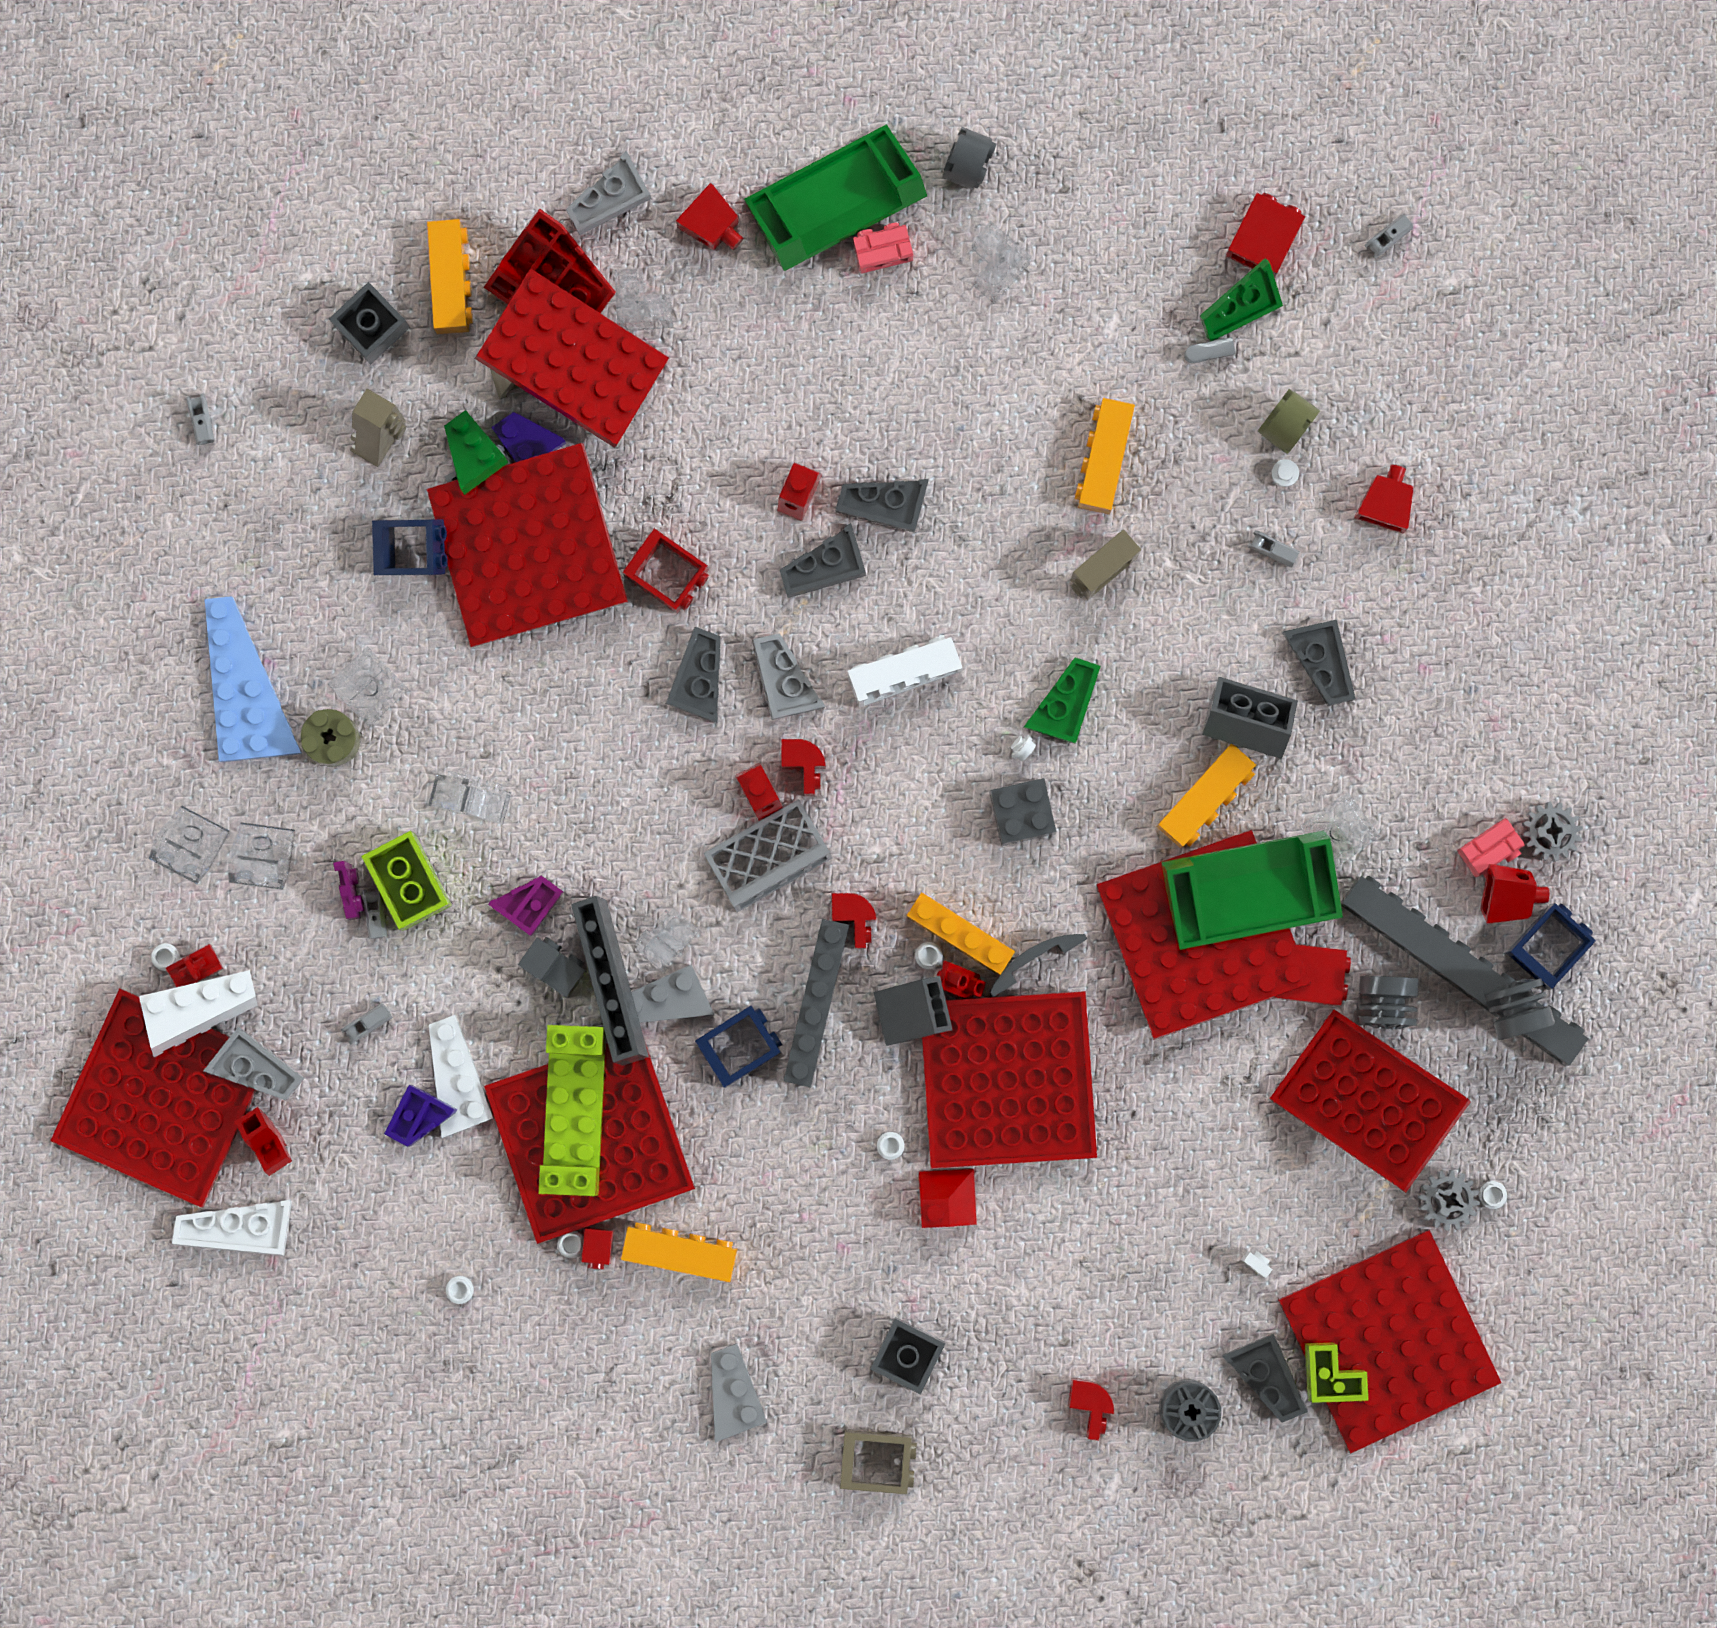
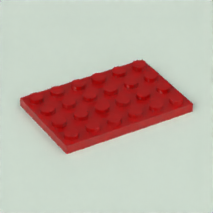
(572, 358)
(1370, 1100)

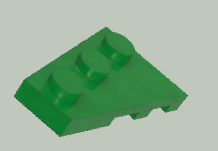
(1243, 303)
(472, 452)

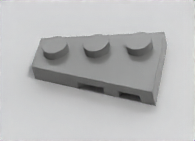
(611, 196)
(783, 681)
(672, 997)
(253, 1065)
(734, 1395)

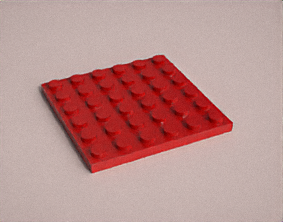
(528, 546)
(1199, 981)
(1011, 1082)
(152, 1113)
(638, 1147)
(1403, 1327)

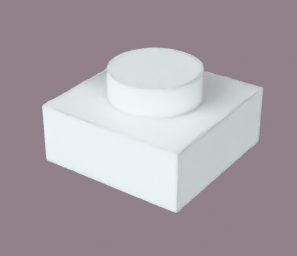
(1257, 1263)

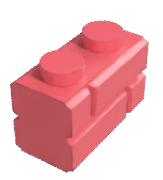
(882, 248)
(1491, 847)

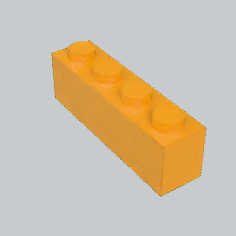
(448, 276)
(1106, 455)
(1206, 795)
(960, 934)
(679, 1253)

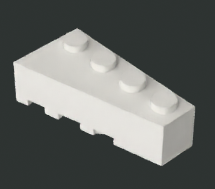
(904, 671)
(194, 1008)

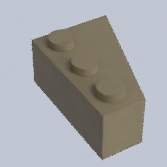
(376, 427)

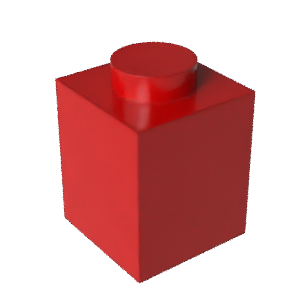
(597, 1247)

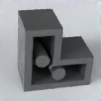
(553, 967)

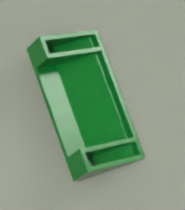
(836, 197)
(1252, 889)

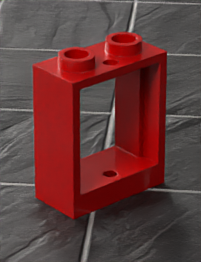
(645, 553)

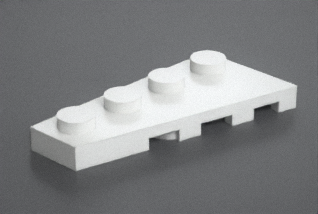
(457, 1078)
(243, 1229)

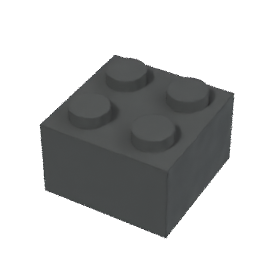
(369, 323)
(1022, 812)
(907, 1355)

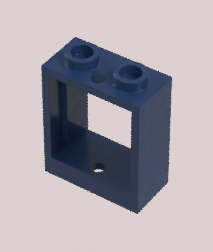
(384, 547)
(1532, 966)
(714, 1060)

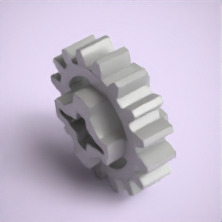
(1551, 821)
(1455, 1189)

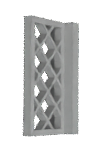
(780, 875)

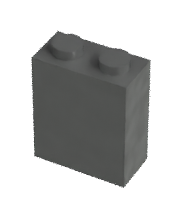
(913, 1010)

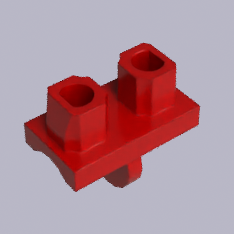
(195, 967)
(960, 981)

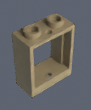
(1104, 565)
(907, 1475)

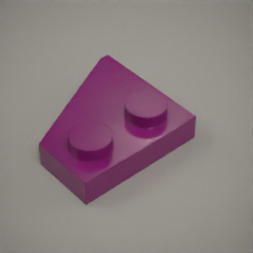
(348, 880)
(528, 903)

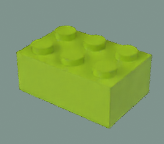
(406, 881)

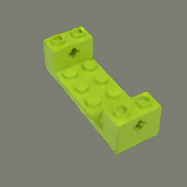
(573, 1110)

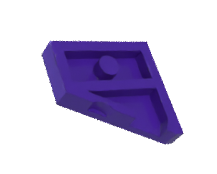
(525, 438)
(417, 1116)

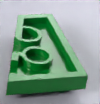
(1066, 704)

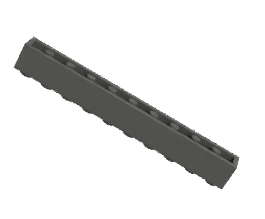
(1451, 961)

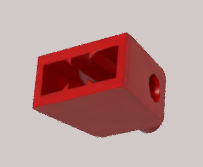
(710, 220)
(798, 491)
(1388, 501)
(759, 791)
(1510, 894)

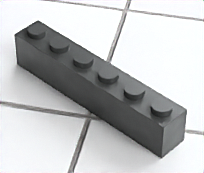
(609, 980)
(816, 1003)

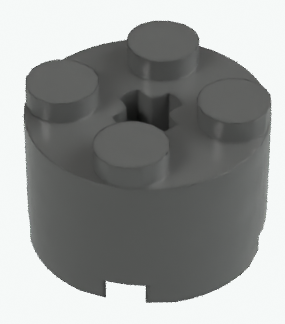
(967, 159)

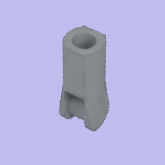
(1391, 234)
(1210, 350)
(201, 422)
(1278, 550)
(374, 918)
(370, 1020)

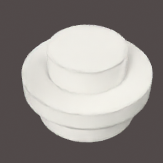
(1285, 473)
(1022, 747)
(928, 955)
(164, 956)
(890, 1145)
(1492, 1195)
(570, 1244)
(459, 1290)

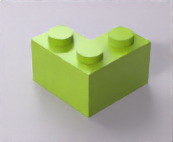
(1329, 1383)

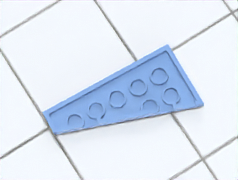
(245, 703)

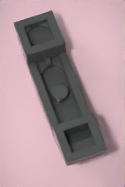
(1064, 944)

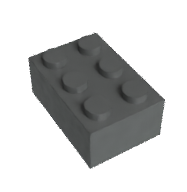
(1250, 717)

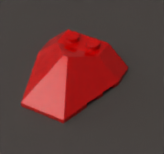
(554, 255)

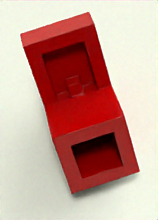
(806, 756)
(856, 909)
(264, 1140)
(1093, 1398)

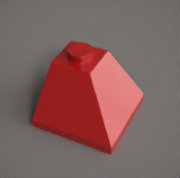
(947, 1198)

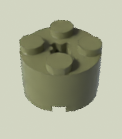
(1288, 421)
(335, 752)

